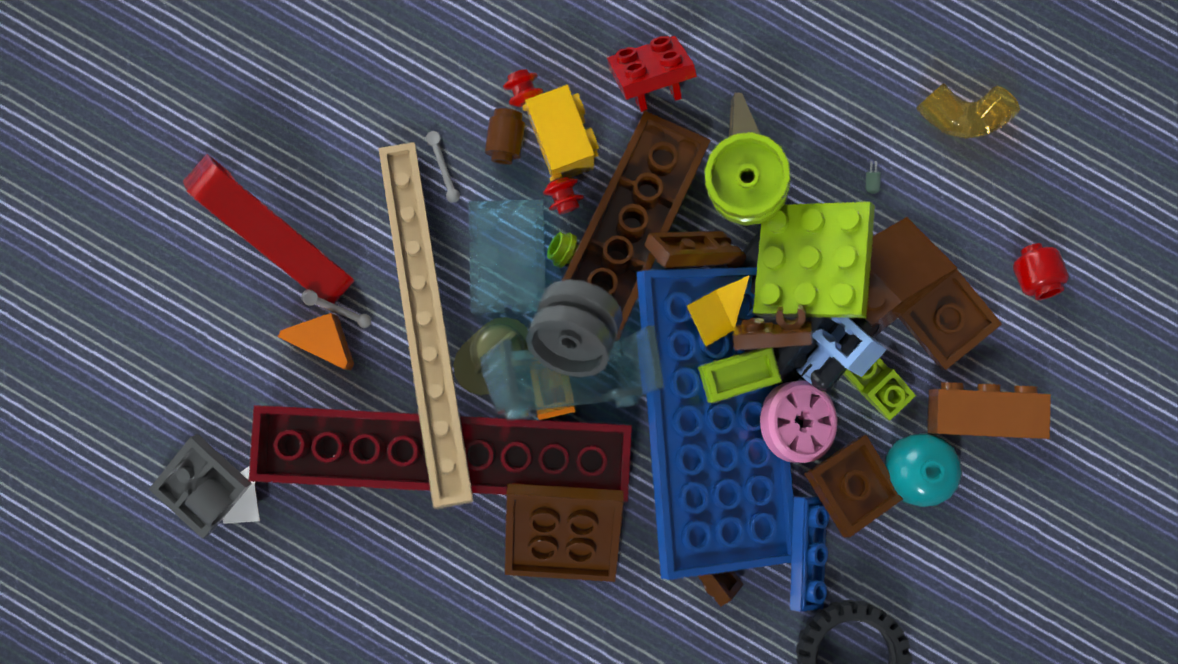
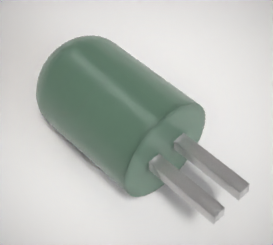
(873, 180)

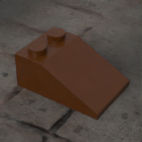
(902, 271)

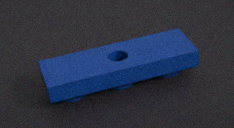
(808, 554)

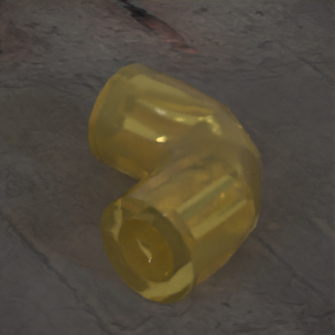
(969, 119)

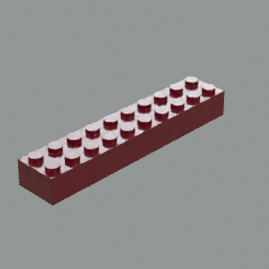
(389, 451)

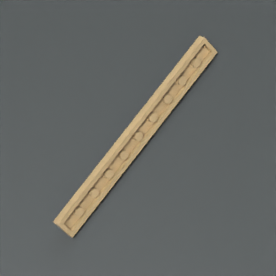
(425, 327)

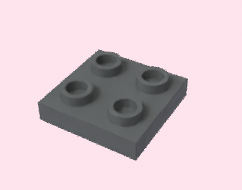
(200, 486)

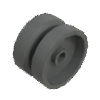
(574, 328)

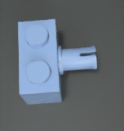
(857, 362)

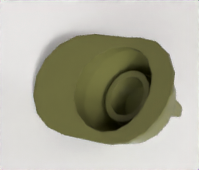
(467, 359)

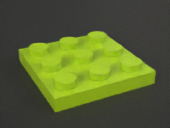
(815, 260)

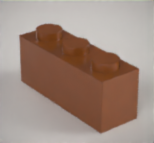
(989, 411)

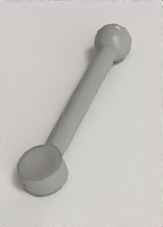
(434, 139)
(310, 298)

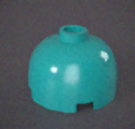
(923, 469)

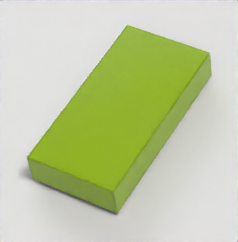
(739, 374)

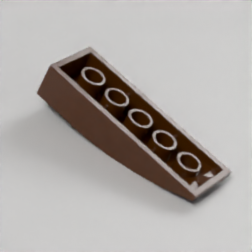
(638, 201)

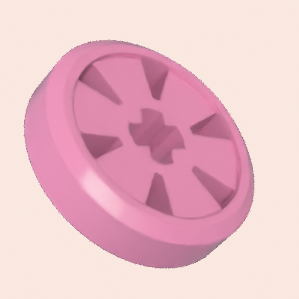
(785, 436)

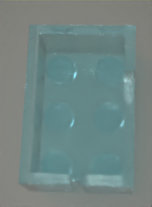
(507, 257)

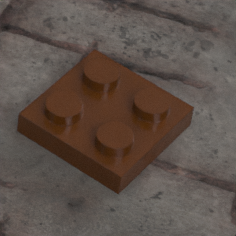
(950, 320)
(854, 486)

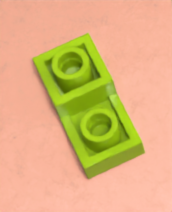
(882, 388)

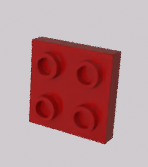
(651, 68)

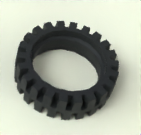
(852, 611)

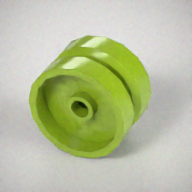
(743, 156)

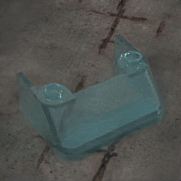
(524, 384)

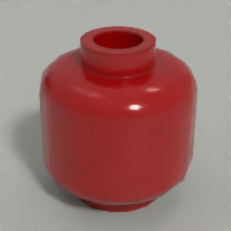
(1040, 271)

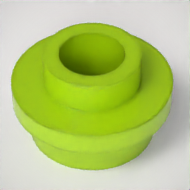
(562, 249)

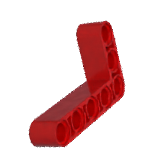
(264, 230)

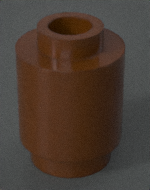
(505, 136)

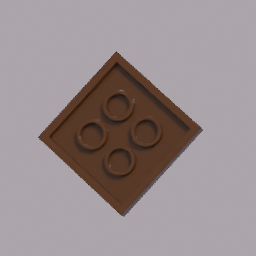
(562, 532)

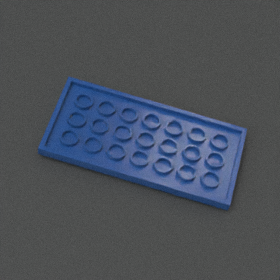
(715, 481)

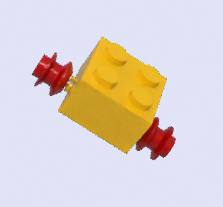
(560, 132)

